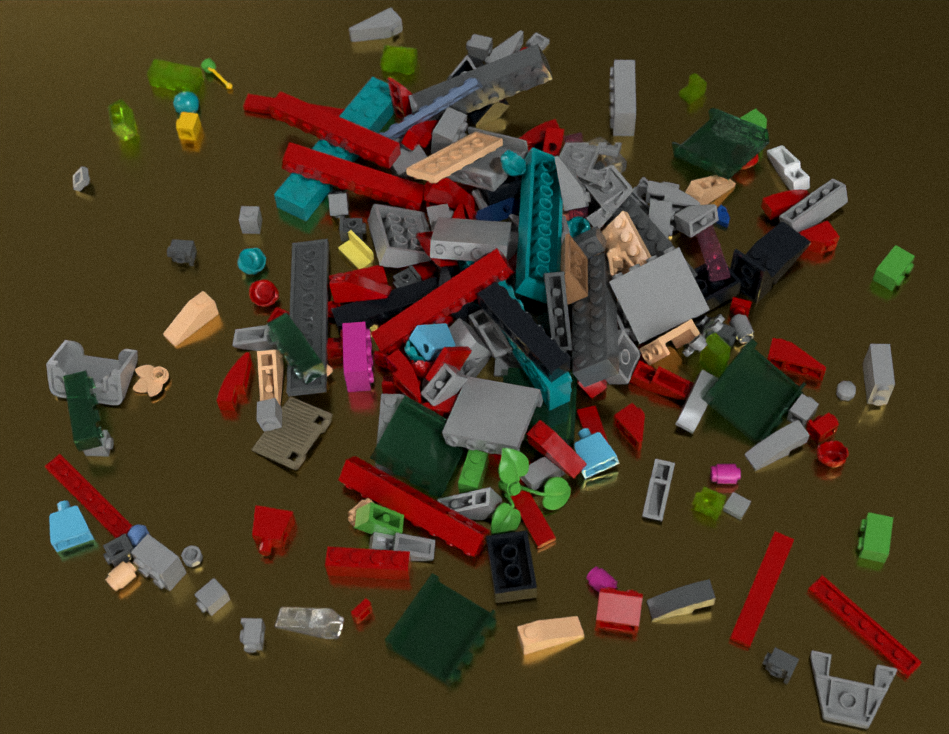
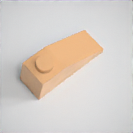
(709, 188)
(191, 318)
(270, 374)
(548, 633)

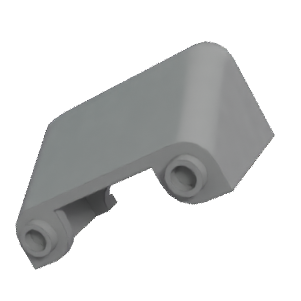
(110, 375)

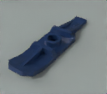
(496, 213)

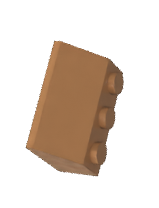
(575, 269)

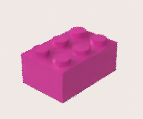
(357, 356)

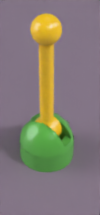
(209, 66)

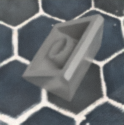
(465, 335)

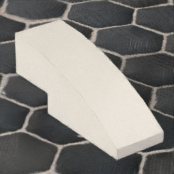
(788, 168)

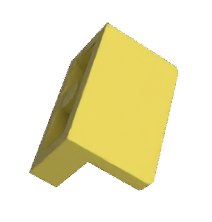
(357, 252)

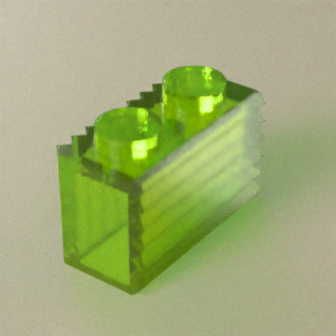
(399, 59)
(122, 120)
(715, 354)

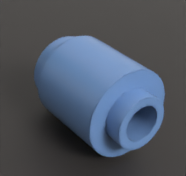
(136, 534)

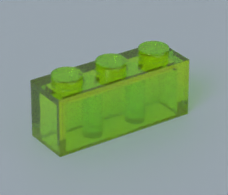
(175, 76)

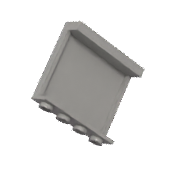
(488, 170)
(468, 238)
(659, 295)
(491, 415)

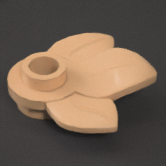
(148, 379)

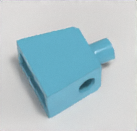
(431, 340)
(595, 453)
(68, 527)

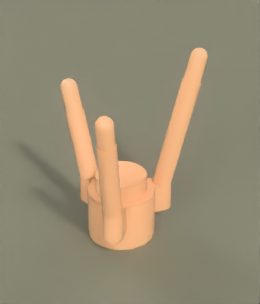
(616, 259)

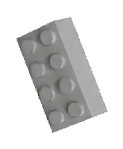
(622, 98)

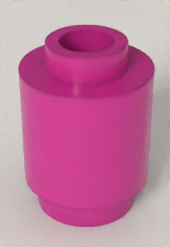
(725, 473)
(599, 578)

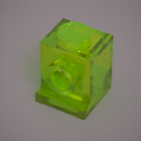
(710, 497)

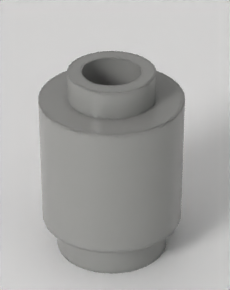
(742, 327)

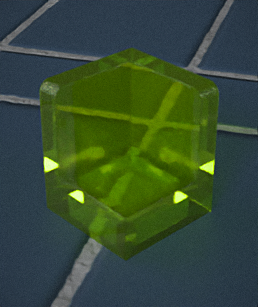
(694, 90)

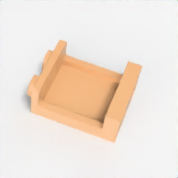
(679, 336)

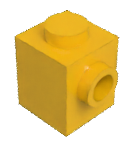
(188, 126)

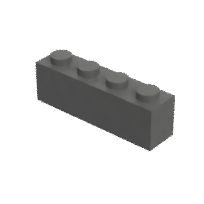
(557, 309)

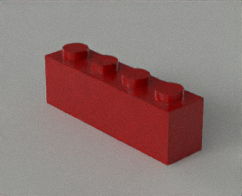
(368, 563)

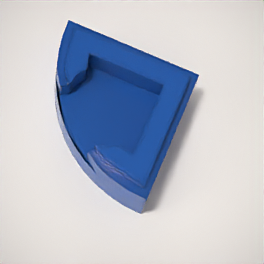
(723, 216)

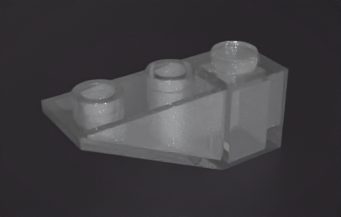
(310, 621)

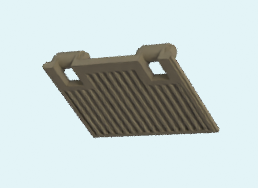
(296, 434)

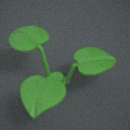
(511, 468)

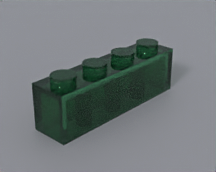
(296, 348)
(83, 411)

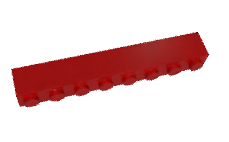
(335, 130)
(353, 177)
(443, 301)
(414, 505)

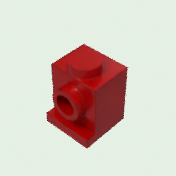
(822, 427)

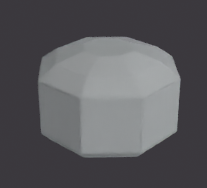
(846, 390)
(191, 556)

